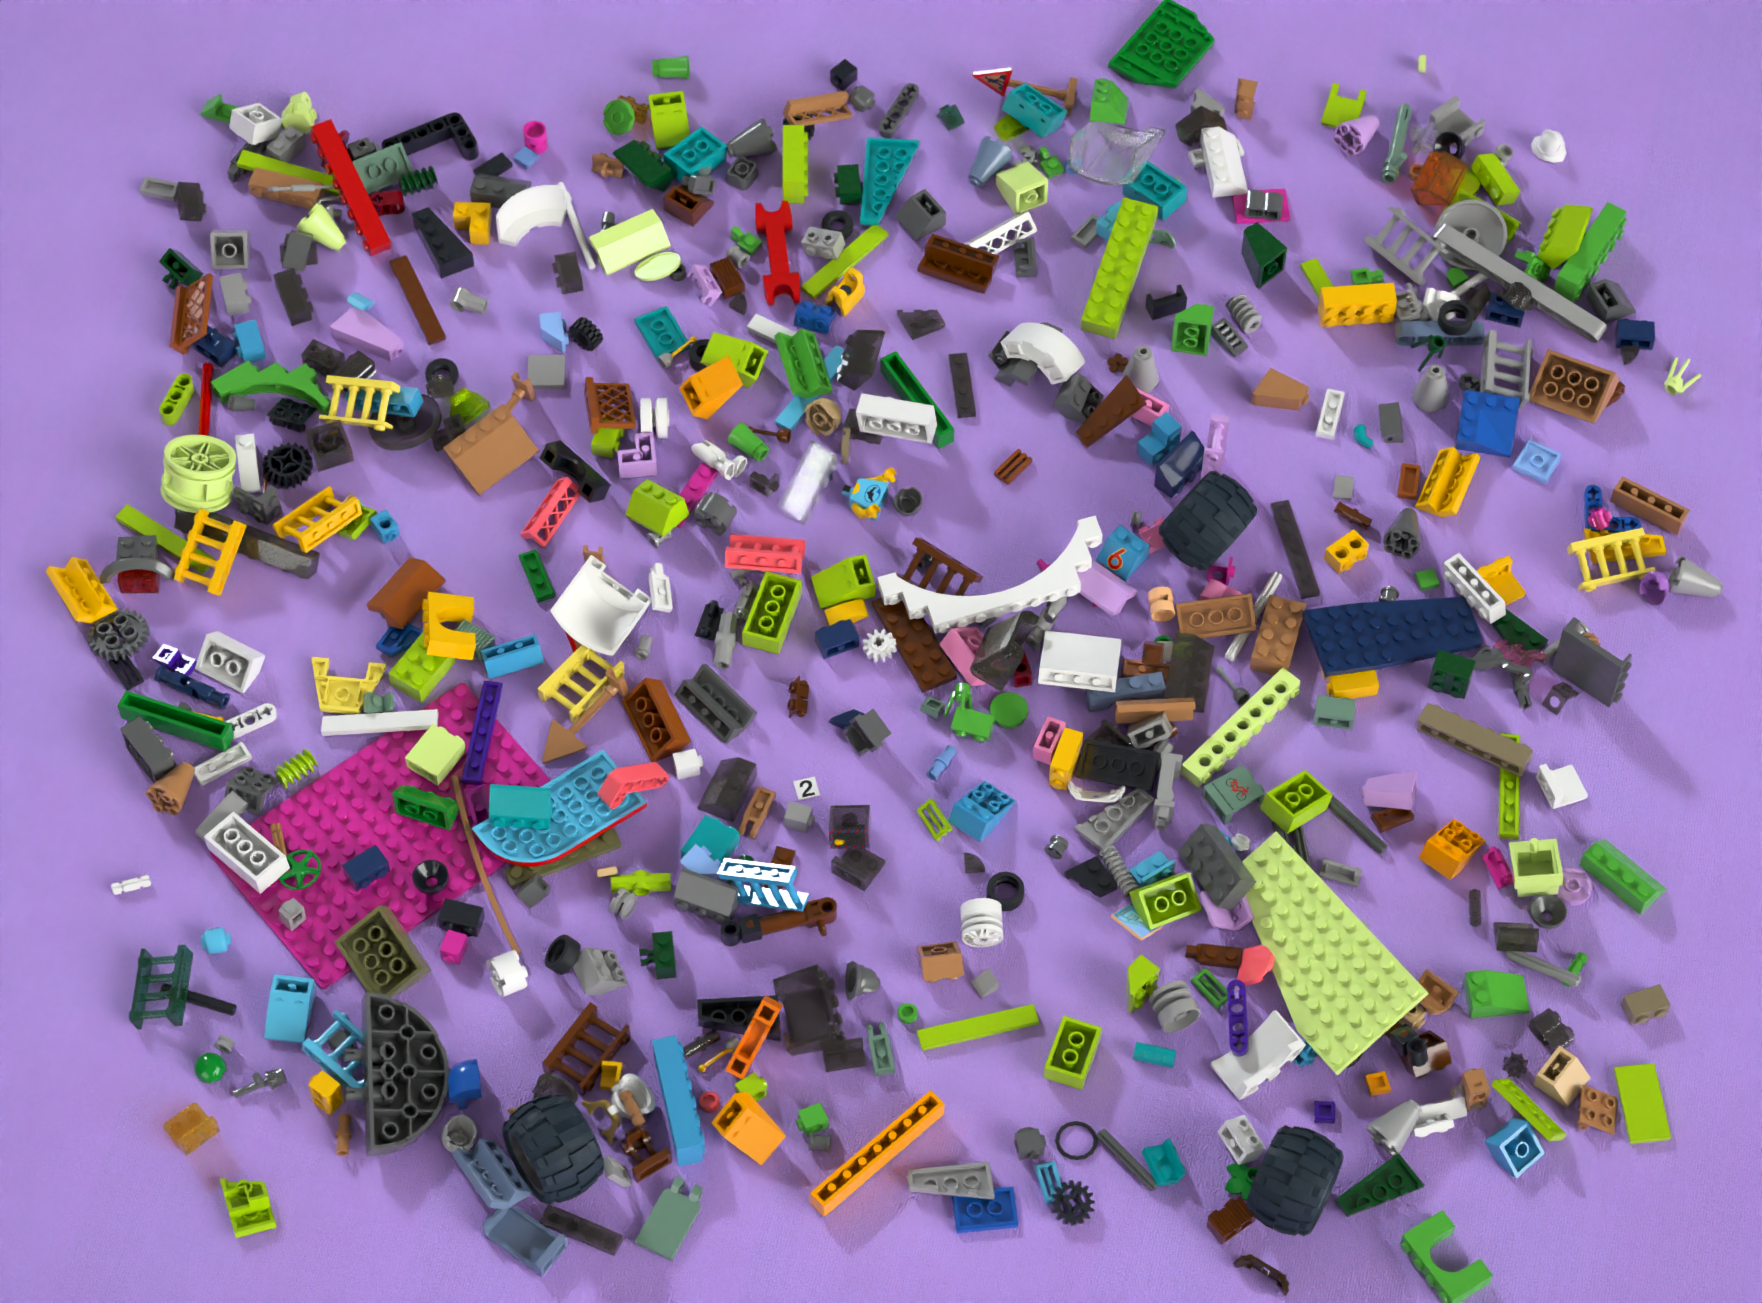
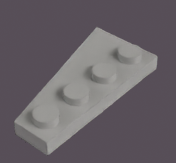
(1115, 820)
(955, 1180)

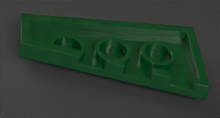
(1382, 1185)

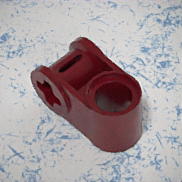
(389, 202)

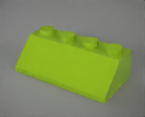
(1564, 234)

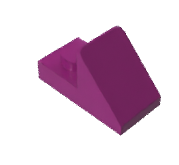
(477, 804)

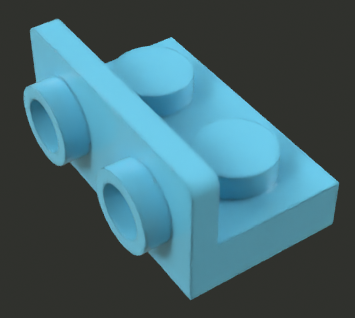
(1152, 869)

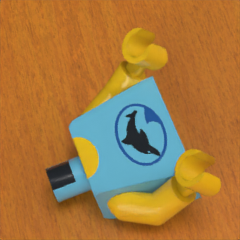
(869, 494)

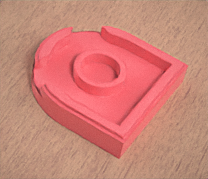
(1255, 964)

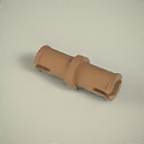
(343, 1134)

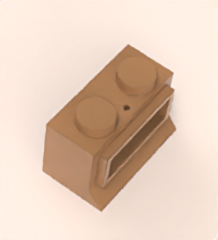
(1244, 98)

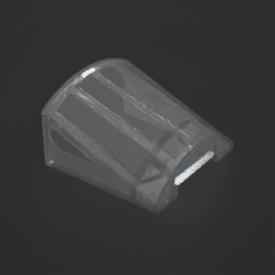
(1112, 152)

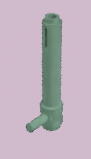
(1395, 157)

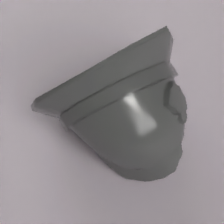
(860, 980)

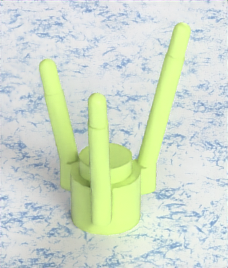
(1675, 384)

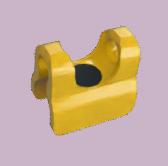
(847, 292)

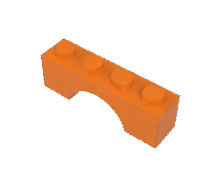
(753, 1037)

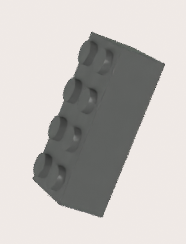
(1217, 866)

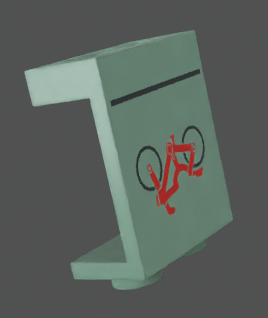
(1232, 793)

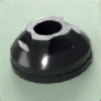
(1444, 141)
(427, 870)

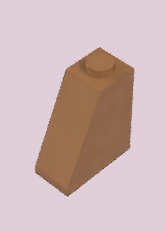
(1280, 392)

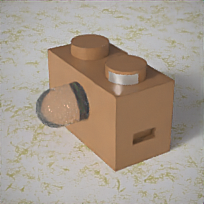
(1473, 1088)

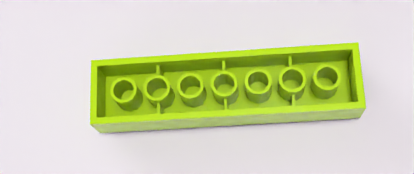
(1119, 268)

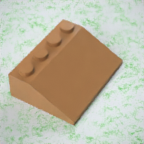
(1573, 386)
(490, 449)

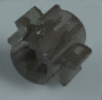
(1518, 1060)

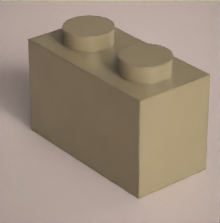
(1645, 1004)

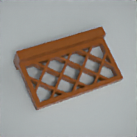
(183, 314)
(595, 405)

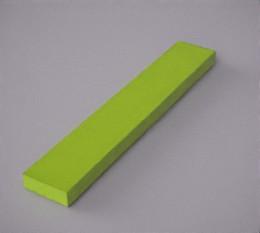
(250, 160)
(848, 258)
(166, 539)
(1508, 801)
(977, 1027)

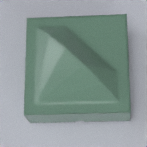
(932, 707)

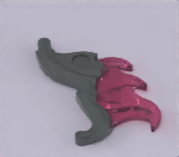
(1509, 658)

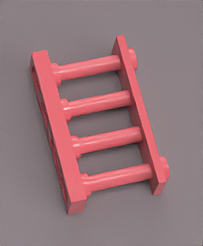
(765, 553)

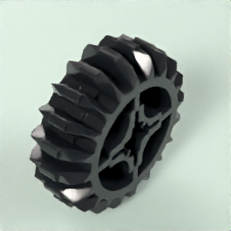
(290, 470)

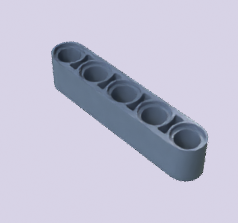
(1411, 332)

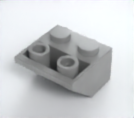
(599, 971)

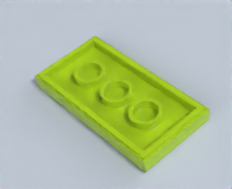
(1642, 1103)
(1529, 1109)

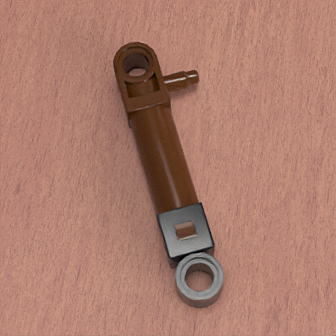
(753, 927)
(1408, 1044)

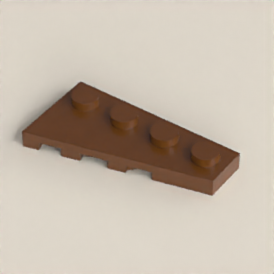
(1114, 409)

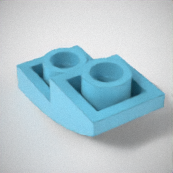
(359, 301)

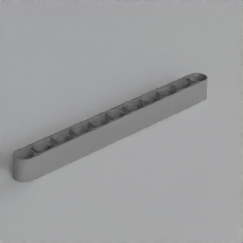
(1506, 274)

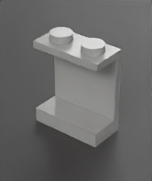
(1451, 119)

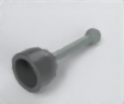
(1240, 694)

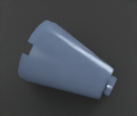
(988, 161)

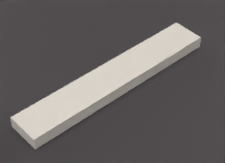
(379, 722)

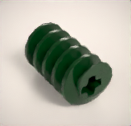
(417, 180)

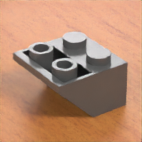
(921, 215)
(1609, 301)
(1077, 399)

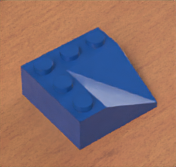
(1487, 423)

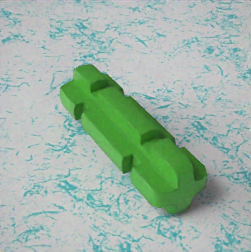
(1576, 965)

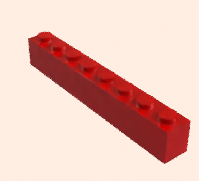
(350, 187)

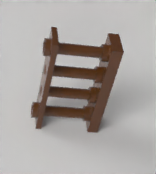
(939, 557)
(578, 1032)

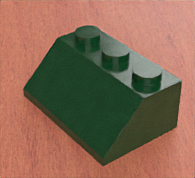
(645, 165)

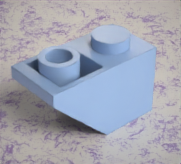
(553, 330)
(699, 861)

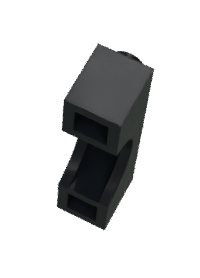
(562, 458)

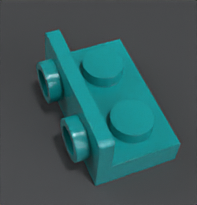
(1164, 1163)

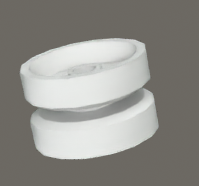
(655, 417)

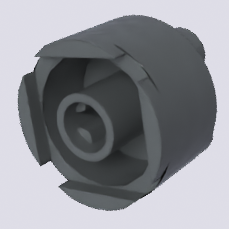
(714, 513)

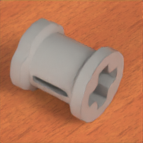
(737, 256)
(656, 539)

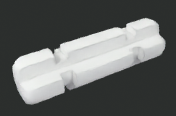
(130, 884)

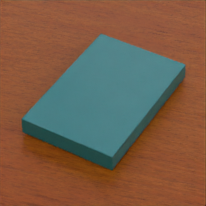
(661, 332)

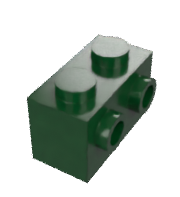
(848, 184)

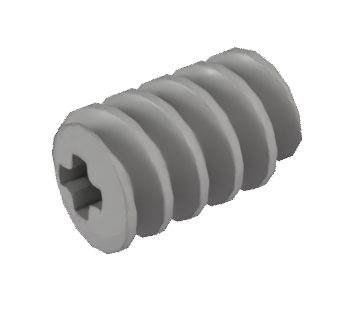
(1244, 313)

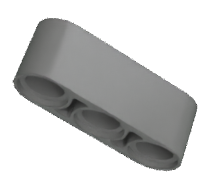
(229, 804)

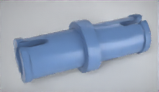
(941, 762)

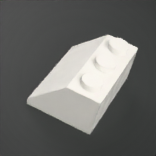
(229, 661)

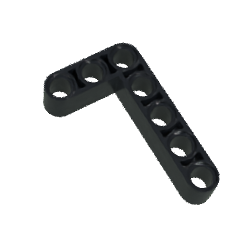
(435, 132)

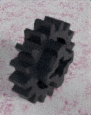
(1069, 1210)

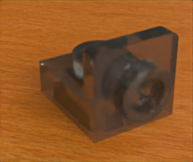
(763, 484)

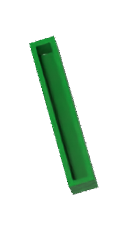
(911, 390)
(177, 721)

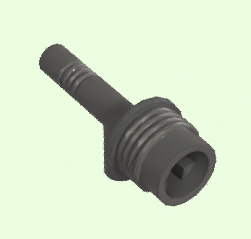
(274, 1079)

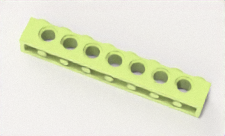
(1230, 730)

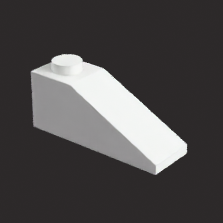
(248, 463)

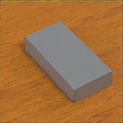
(158, 188)
(1086, 232)
(616, 1172)

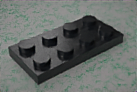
(1118, 765)

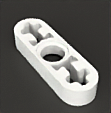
(253, 714)

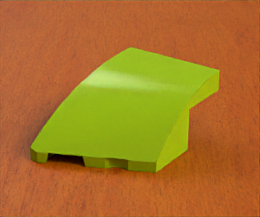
(248, 1206)

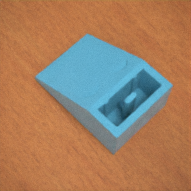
(289, 1008)

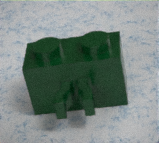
(180, 269)
(661, 955)

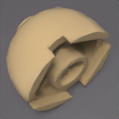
(823, 416)

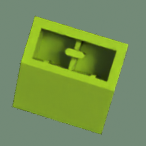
(1140, 982)

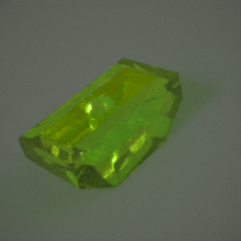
(1008, 128)
(468, 404)

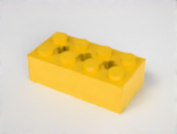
(1357, 304)

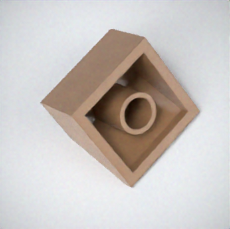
(940, 961)

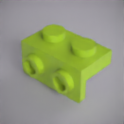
(357, 526)

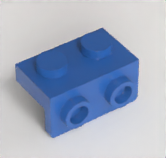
(814, 317)

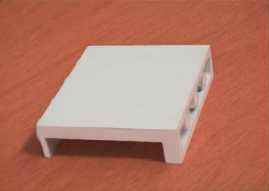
(1079, 661)

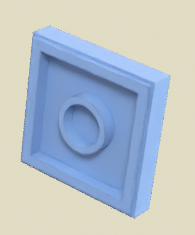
(1537, 461)

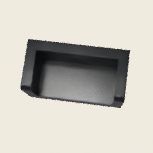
(1166, 305)

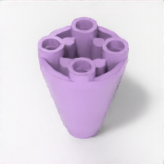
(1355, 134)

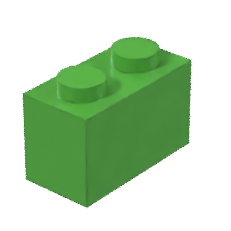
(973, 724)

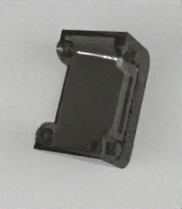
(1002, 650)

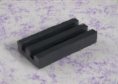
(133, 683)

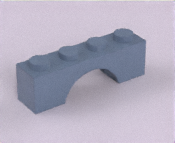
(1141, 686)

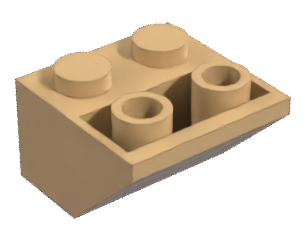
(1562, 1077)

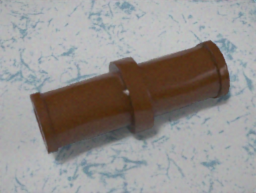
(1353, 515)

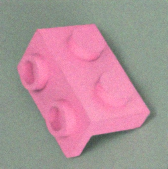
(1152, 536)

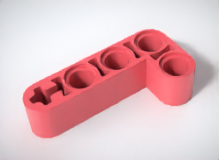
(631, 779)

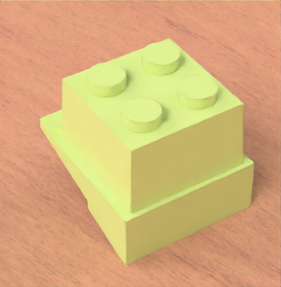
(1536, 867)

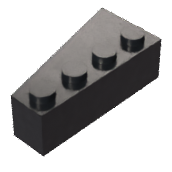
(441, 244)
(733, 1014)

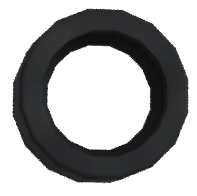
(1451, 328)
(1010, 878)
(562, 954)

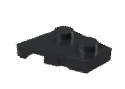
(1093, 877)

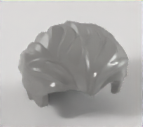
(459, 1133)

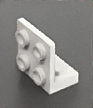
(1561, 785)

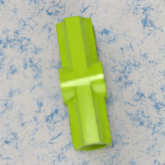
(641, 882)

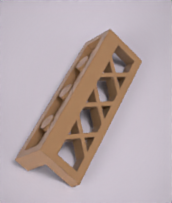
(814, 106)

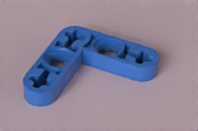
(1597, 502)

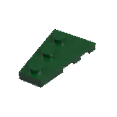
(1517, 631)

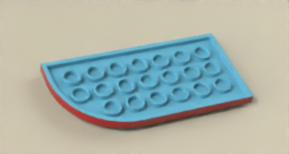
(575, 820)

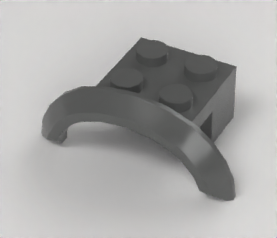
(137, 553)

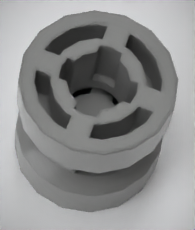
(1504, 153)

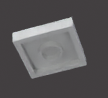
(547, 371)

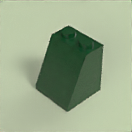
(1262, 254)

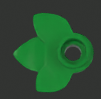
(1240, 1179)

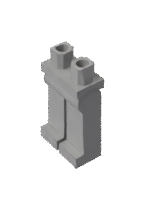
(1164, 802)

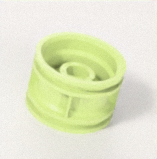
(198, 473)

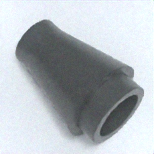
(240, 403)

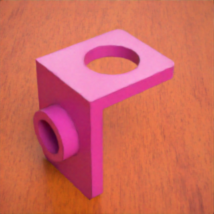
(1227, 572)

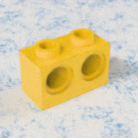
(1344, 549)
(326, 1092)

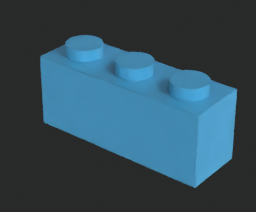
(512, 656)

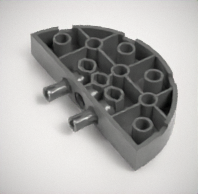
(402, 1074)

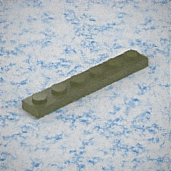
(601, 845)

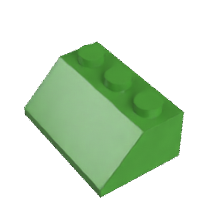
(1108, 102)
(1193, 330)

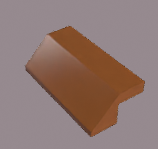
(404, 592)

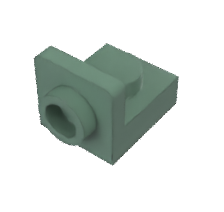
(378, 704)

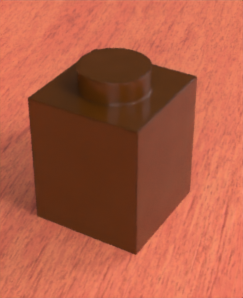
(1153, 652)

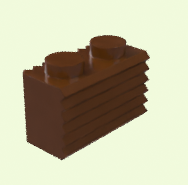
(727, 277)
(1230, 1220)

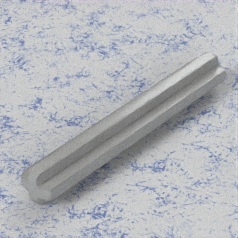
(1544, 967)

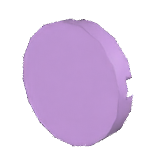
(1575, 887)

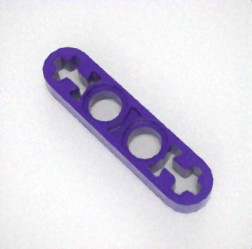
(1237, 1018)

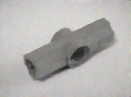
(725, 640)

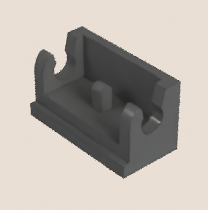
(1025, 258)
(1390, 422)

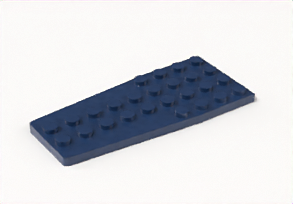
(1389, 633)

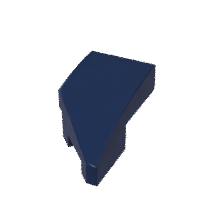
(843, 719)

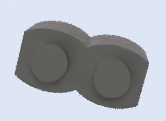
(1263, 205)

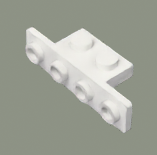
(1439, 1116)

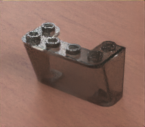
(809, 1010)

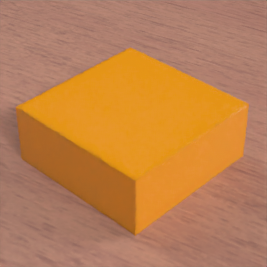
(1377, 1083)

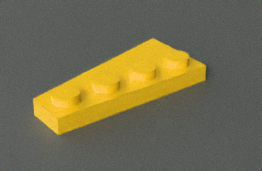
(1649, 544)

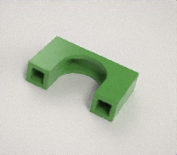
(1451, 1286)

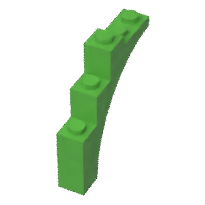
(274, 379)

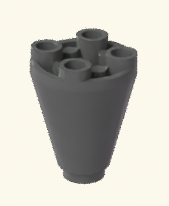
(752, 141)
(1403, 535)

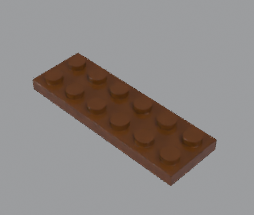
(916, 646)

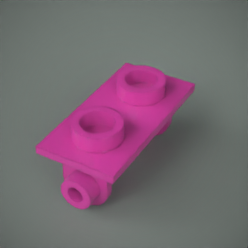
(1498, 867)

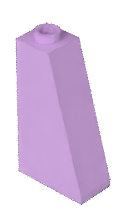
(366, 333)

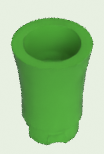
(672, 67)
(748, 442)

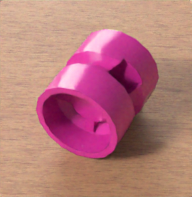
(535, 136)

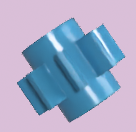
(1305, 1056)

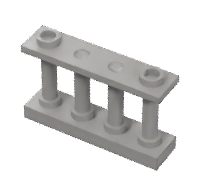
(1390, 252)
(1488, 371)

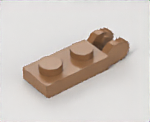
(757, 810)

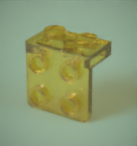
(191, 1128)

